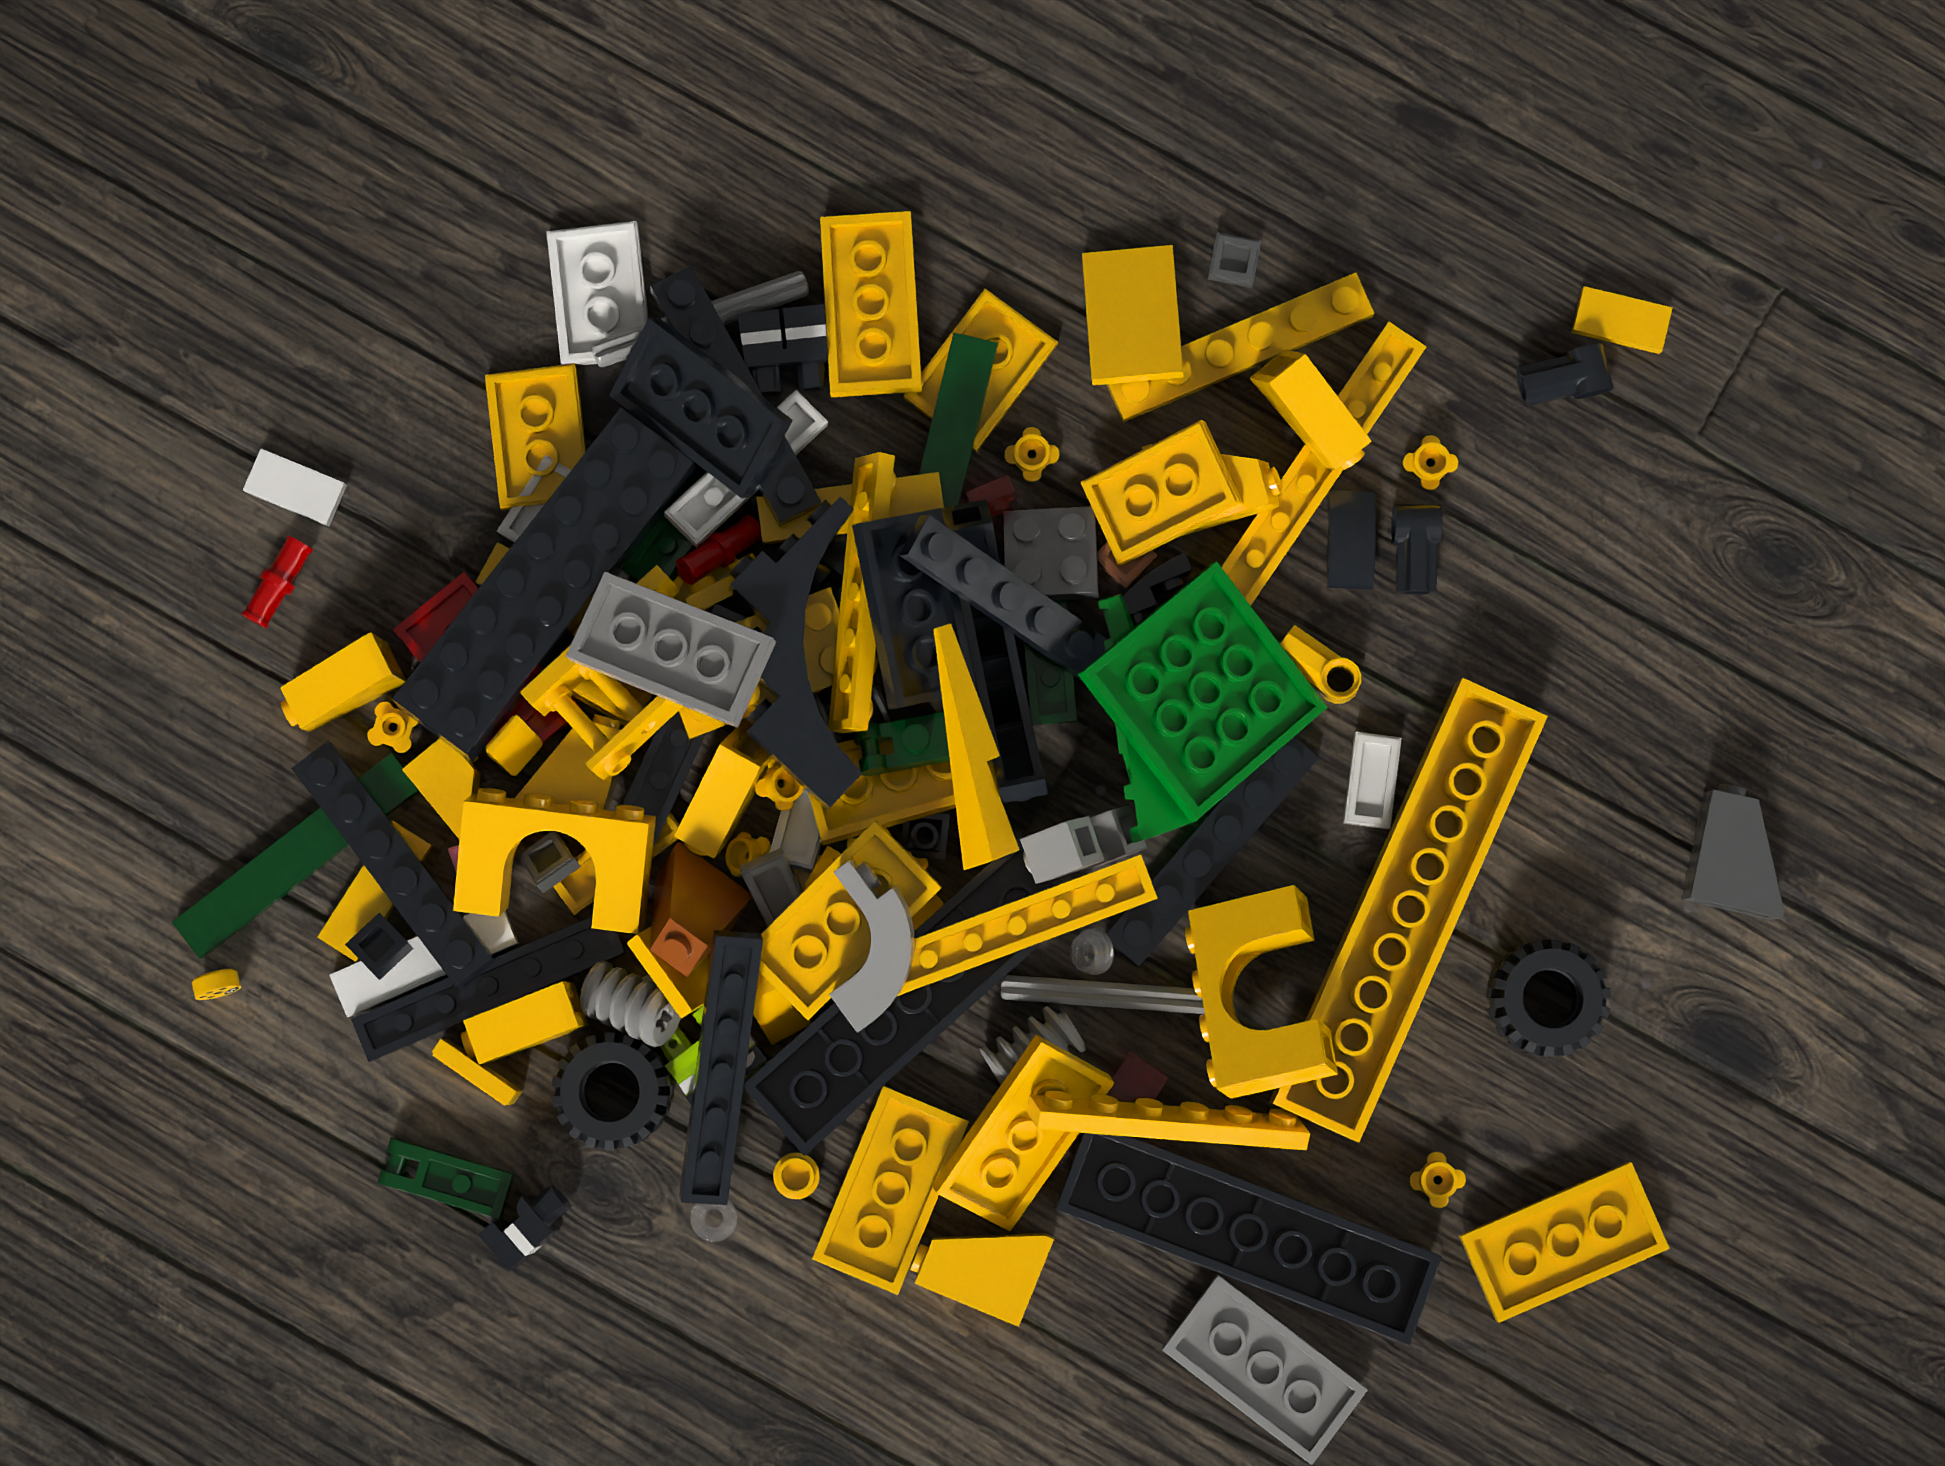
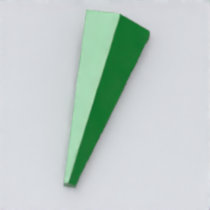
(1153, 804)

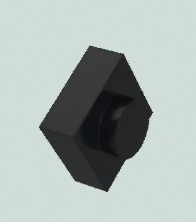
(379, 946)

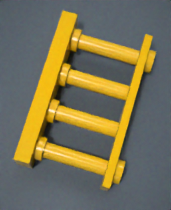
(554, 689)

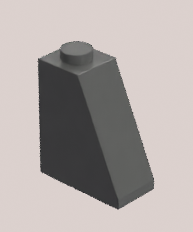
(1732, 857)

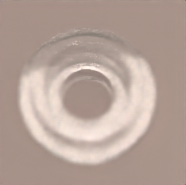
(1092, 951)
(711, 1233)

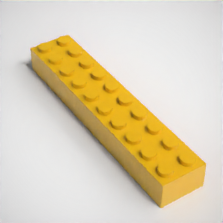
(1414, 901)

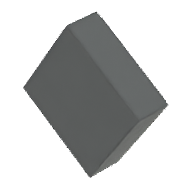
(1234, 260)
(549, 861)

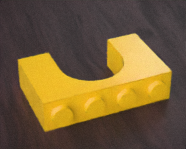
(616, 841)
(1224, 942)

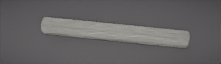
(754, 299)
(1101, 994)

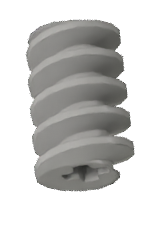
(628, 1004)
(1056, 1029)

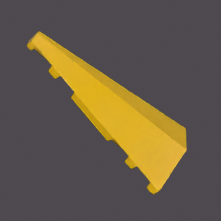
(979, 809)

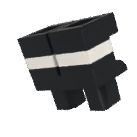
(805, 349)
(530, 1230)

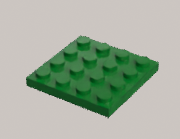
(1203, 691)

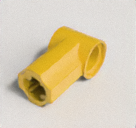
(1318, 661)

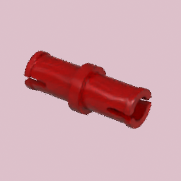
(719, 550)
(277, 582)

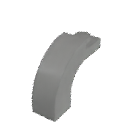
(891, 949)

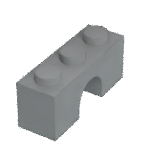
(1080, 844)

